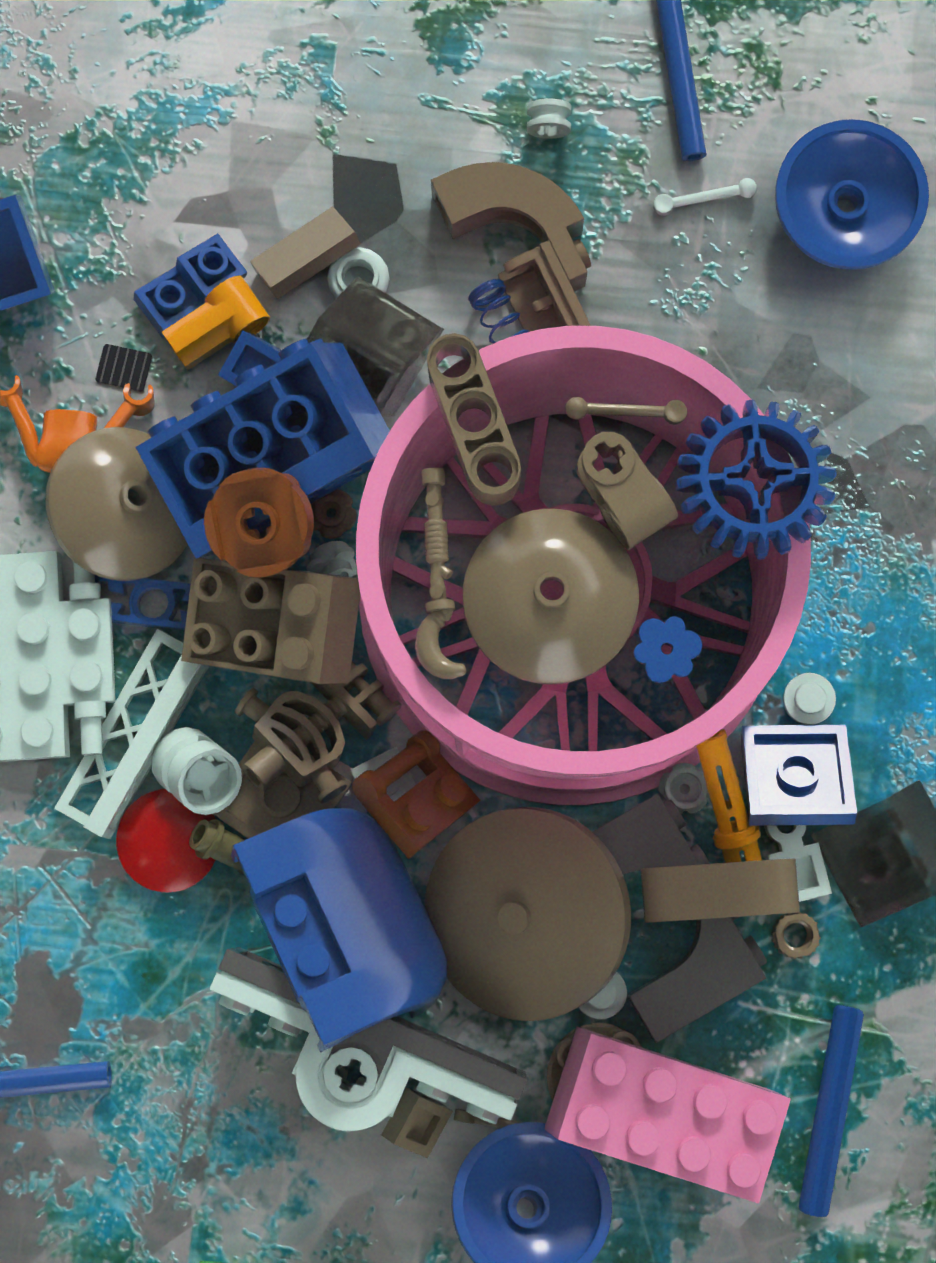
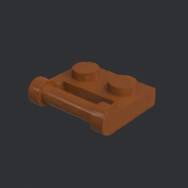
(426, 807)

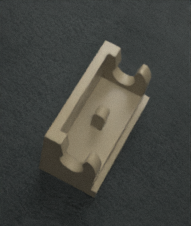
(541, 290)

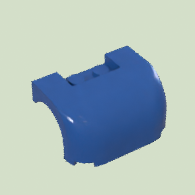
(343, 921)

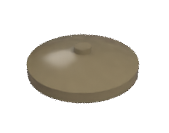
(529, 913)

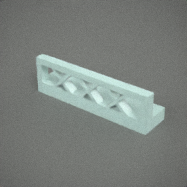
(137, 760)

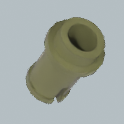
(213, 841)

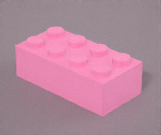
(667, 1115)

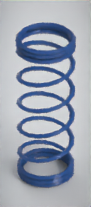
(496, 297)

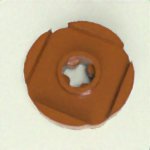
(242, 547)

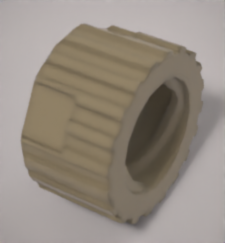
(810, 943)

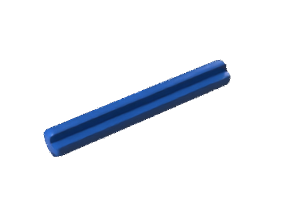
(831, 1111)

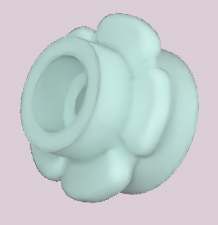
(684, 774)

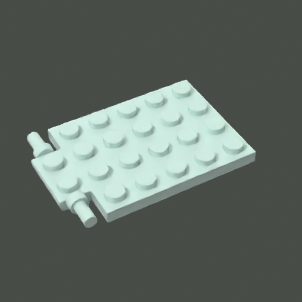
(52, 658)

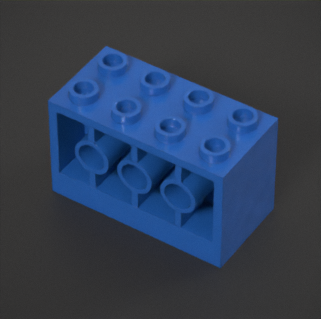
(295, 417)

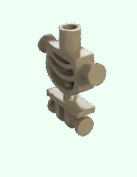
(286, 732)

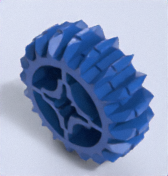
(784, 475)

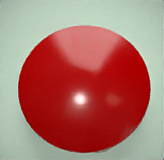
(156, 845)

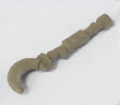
(440, 607)

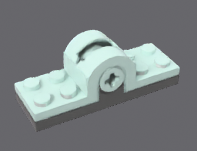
(387, 1055)

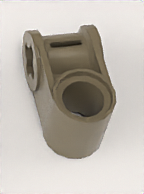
(632, 498)

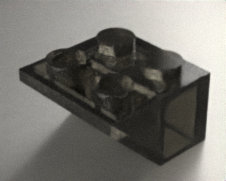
(382, 339)

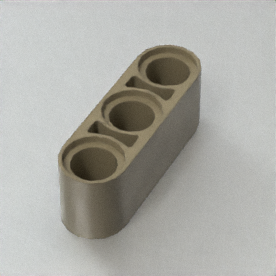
(471, 392)
(720, 890)

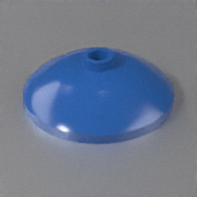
(855, 164)
(558, 1179)

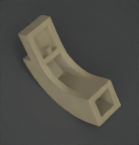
(517, 196)

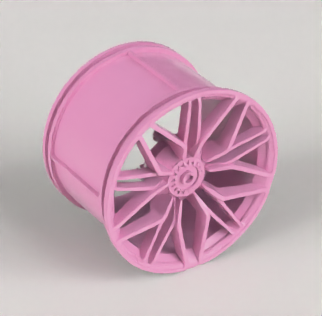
(536, 378)

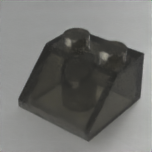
(886, 855)

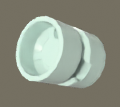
(196, 770)

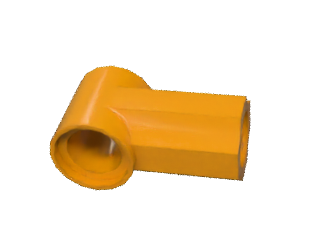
(217, 322)

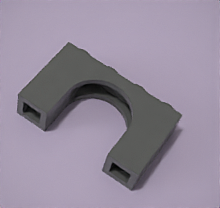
(719, 959)

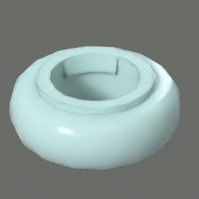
(355, 258)

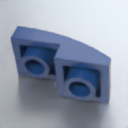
(188, 283)

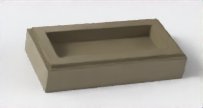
(305, 252)

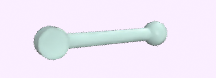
(665, 203)

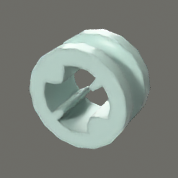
(549, 118)

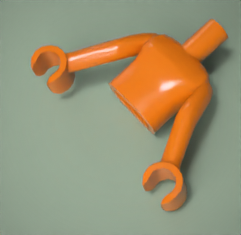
(64, 426)

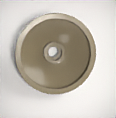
(93, 513)
(540, 636)

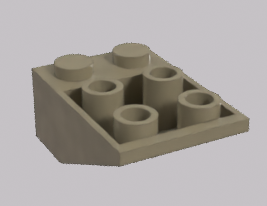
(272, 625)

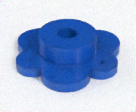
(684, 647)

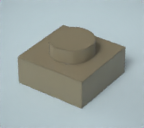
(417, 1123)

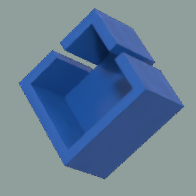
(21, 261)

